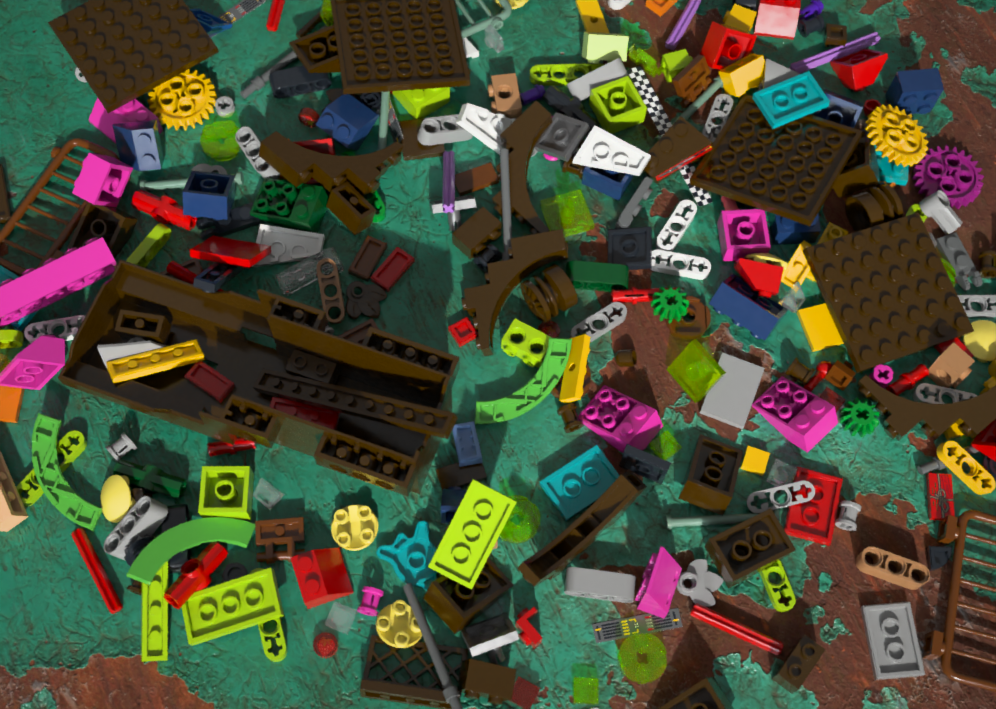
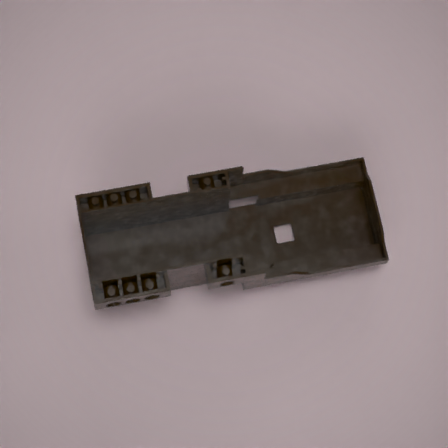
(380, 366)

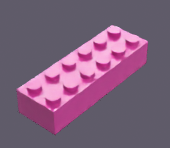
(55, 280)

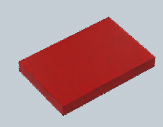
(230, 251)
(817, 517)

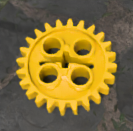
(183, 99)
(896, 135)

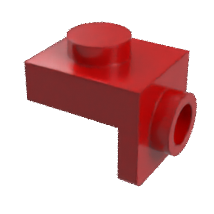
(527, 632)

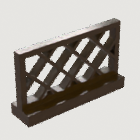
(405, 691)

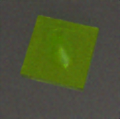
(567, 213)
(696, 371)

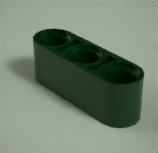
(597, 275)

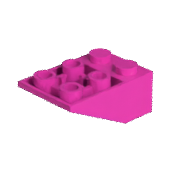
(796, 413)
(621, 419)
(658, 584)

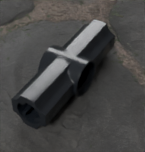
(568, 106)

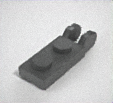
(634, 206)
(956, 254)

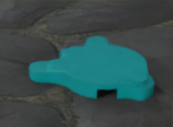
(411, 556)

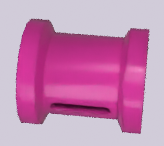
(884, 372)
(370, 601)

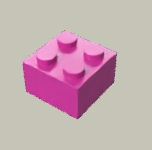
(102, 180)
(743, 233)

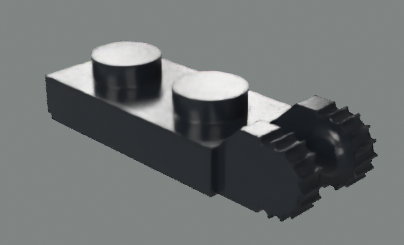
(237, 221)

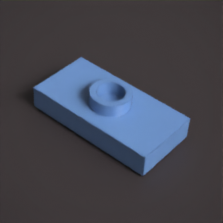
(467, 444)

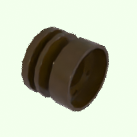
(873, 207)
(549, 293)

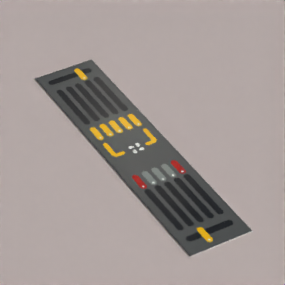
(240, 10)
(393, 123)
(636, 624)

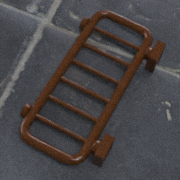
(59, 155)
(941, 645)

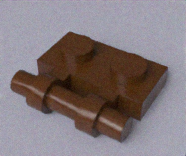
(692, 80)
(279, 532)

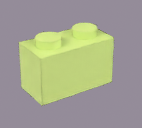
(604, 46)

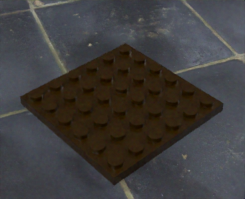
(131, 45)
(398, 45)
(777, 168)
(887, 291)

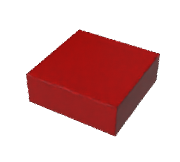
(463, 331)

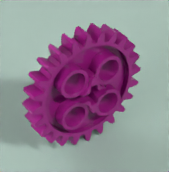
(949, 171)

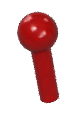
(821, 371)

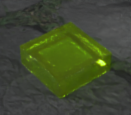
(665, 446)
(586, 691)

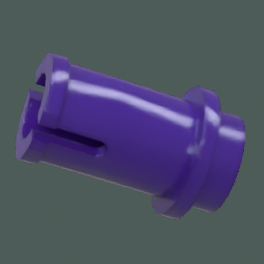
(810, 10)
(532, 94)

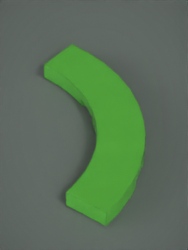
(533, 392)
(51, 477)
(186, 536)

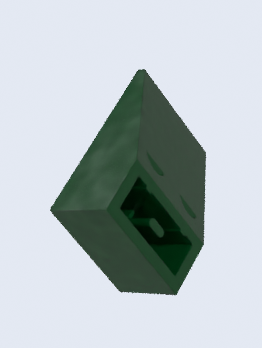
(290, 206)

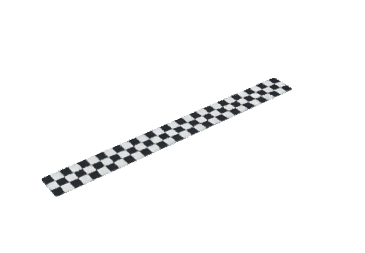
(663, 124)

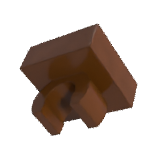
(840, 374)

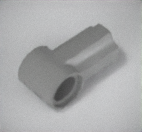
(938, 208)

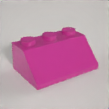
(130, 112)
(35, 364)

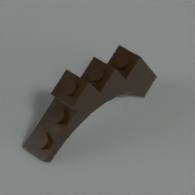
(521, 140)
(331, 171)
(525, 256)
(935, 419)
(580, 535)

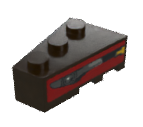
(676, 149)

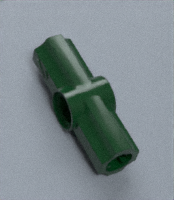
(151, 479)

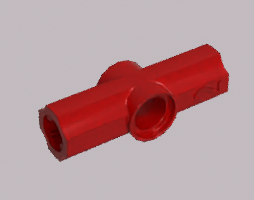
(162, 209)
(195, 575)

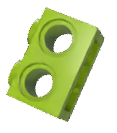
(530, 338)

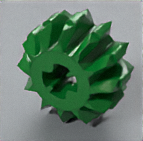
(670, 312)
(865, 423)

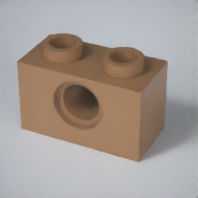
(505, 86)
(951, 367)

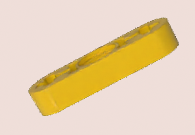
(976, 469)

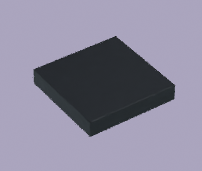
(631, 247)
(644, 464)

